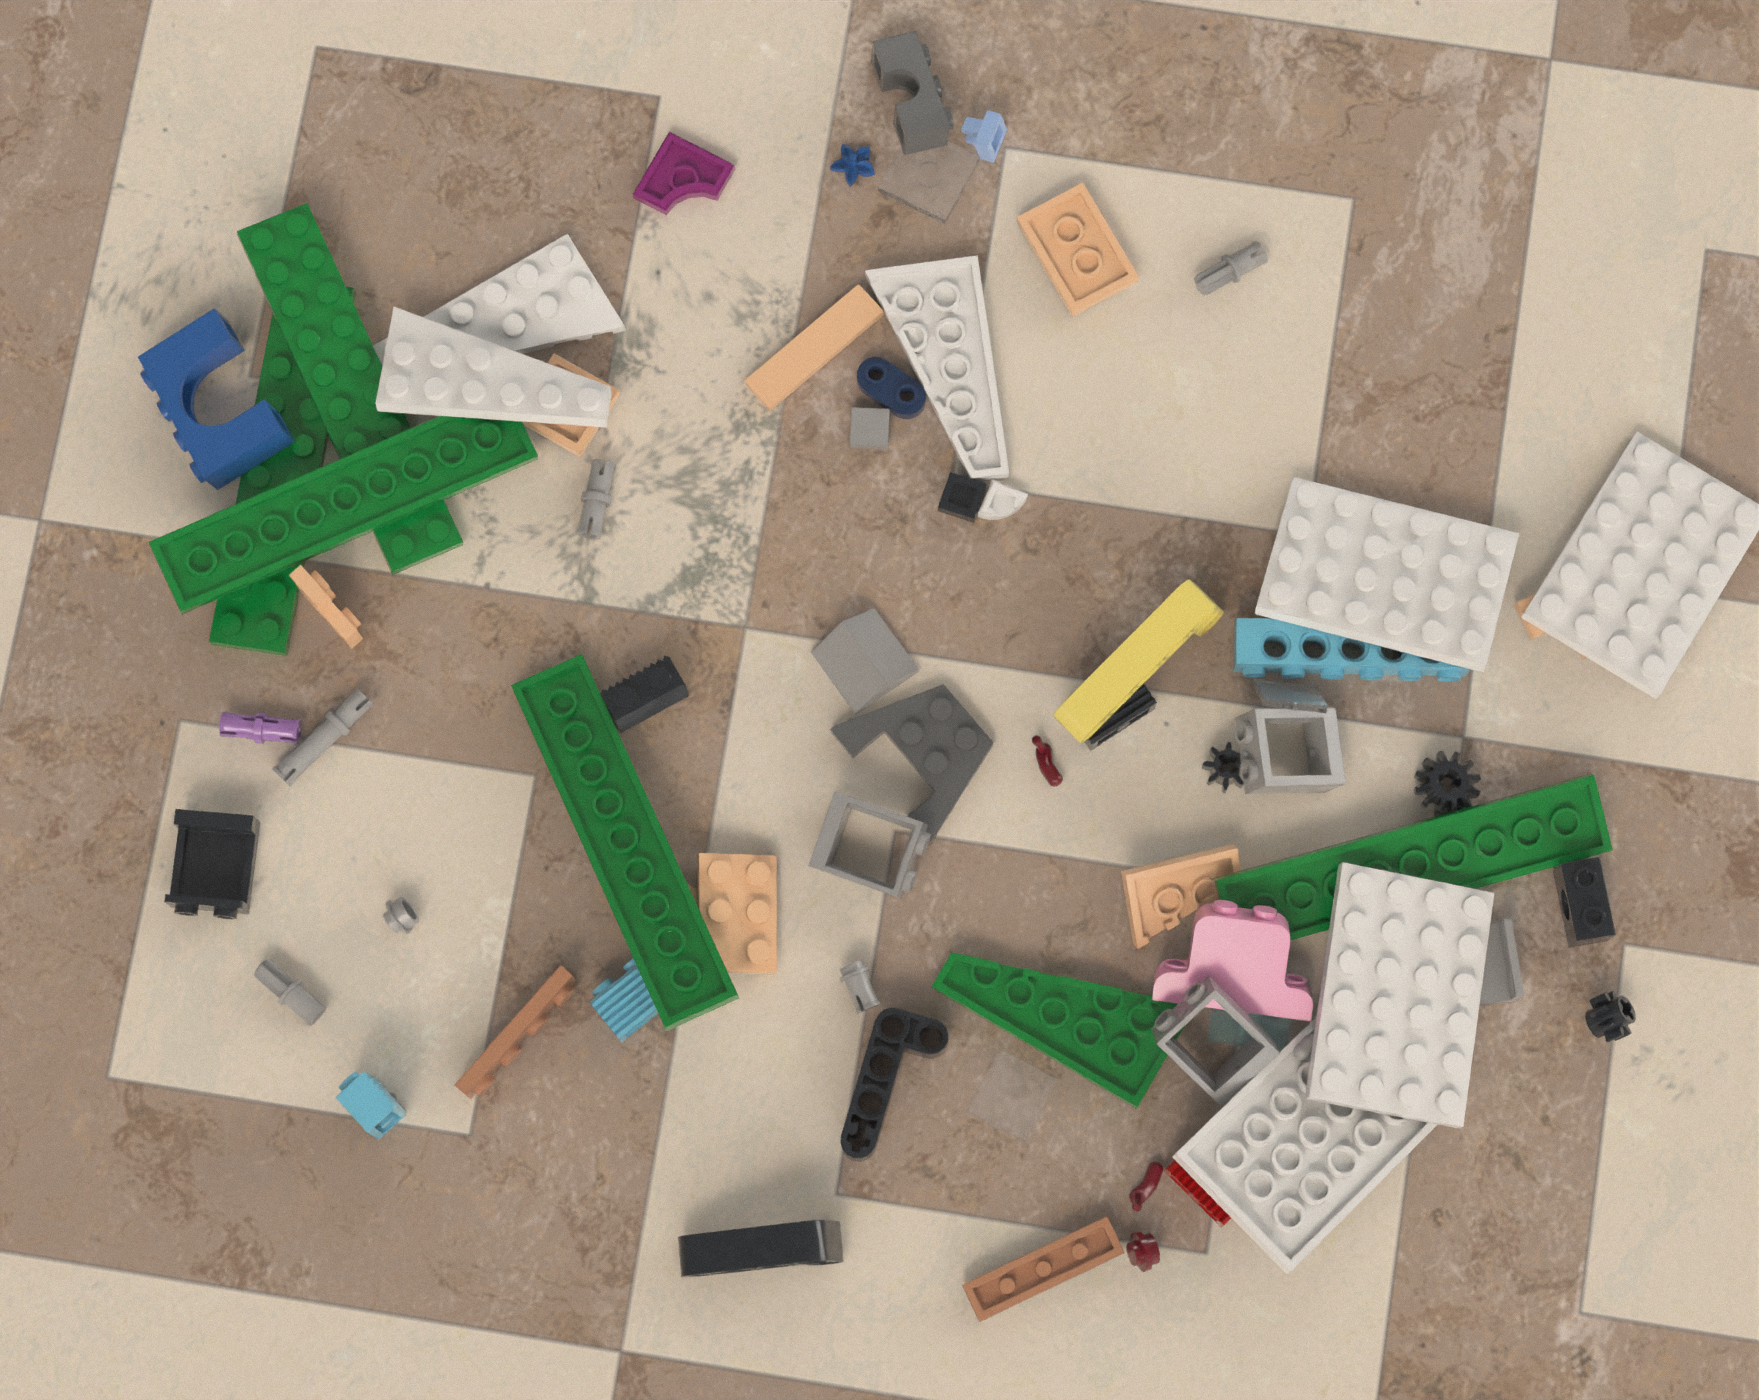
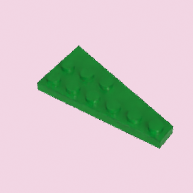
(1075, 1022)

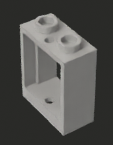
(1322, 749)
(832, 833)
(1235, 1071)

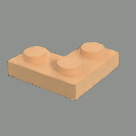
(321, 596)

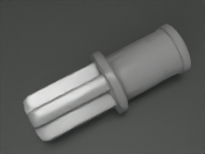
(1230, 269)
(289, 992)

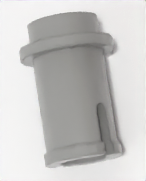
(859, 986)

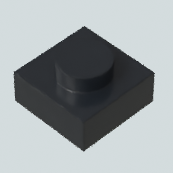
(962, 497)

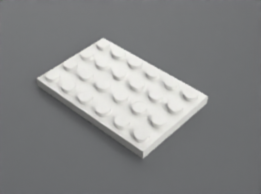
(1645, 565)
(1387, 574)
(1400, 995)
(1292, 1162)

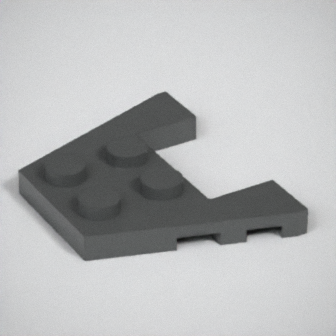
(934, 738)

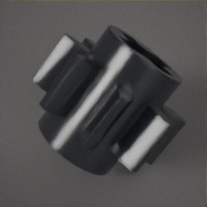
(1226, 756)
(1610, 1016)

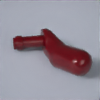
(1045, 762)
(1147, 1186)

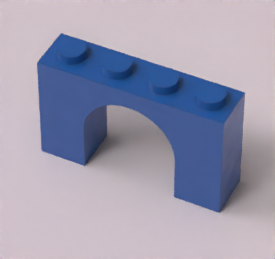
(176, 371)

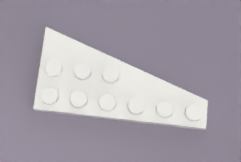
(532, 303)
(945, 335)
(460, 375)

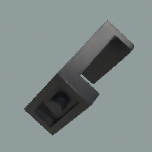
(213, 863)

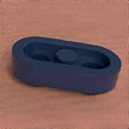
(890, 387)

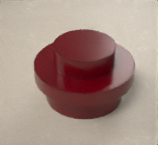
(1143, 1251)

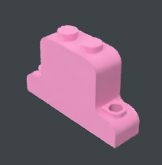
(1244, 956)

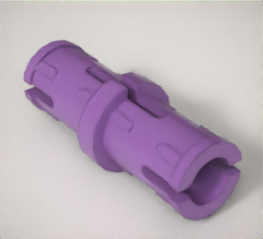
(260, 728)

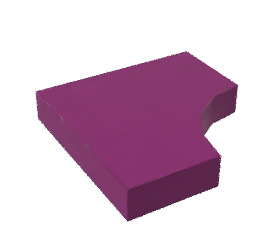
(681, 173)

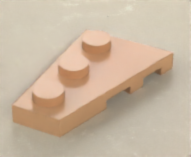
(1173, 888)

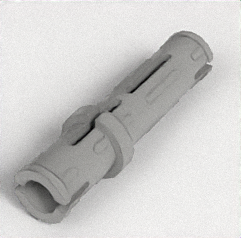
(323, 736)

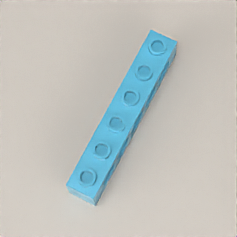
(1252, 660)

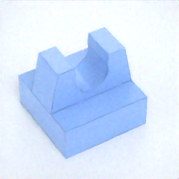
(985, 134)

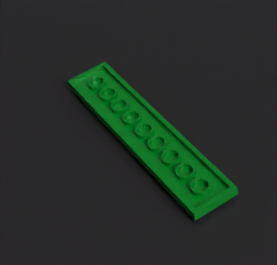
(337, 363)
(336, 505)
(264, 612)
(625, 843)
(1455, 848)

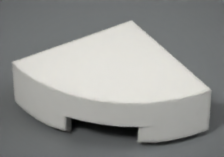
(1001, 501)

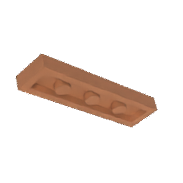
(506, 1045)
(1043, 1269)

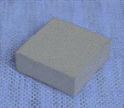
(869, 428)

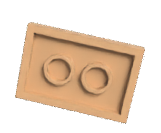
(1077, 249)
(740, 909)

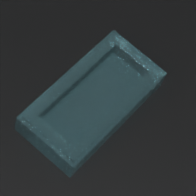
(1228, 1031)

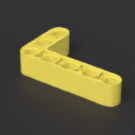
(1137, 659)

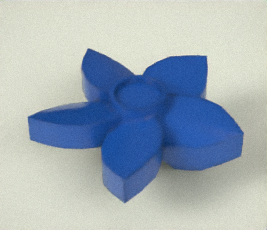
(853, 164)

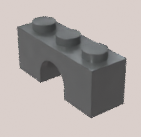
(904, 65)

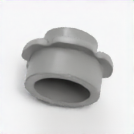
(400, 915)

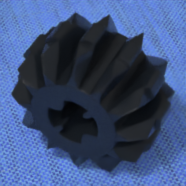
(1436, 772)

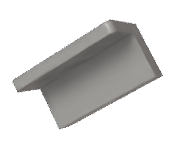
(1501, 972)

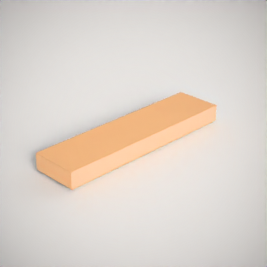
(814, 347)

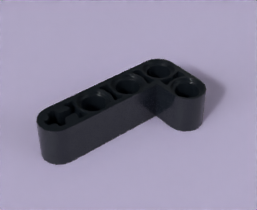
(884, 1085)
(761, 1248)

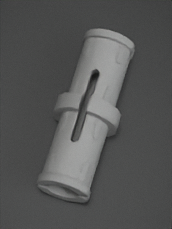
(596, 499)

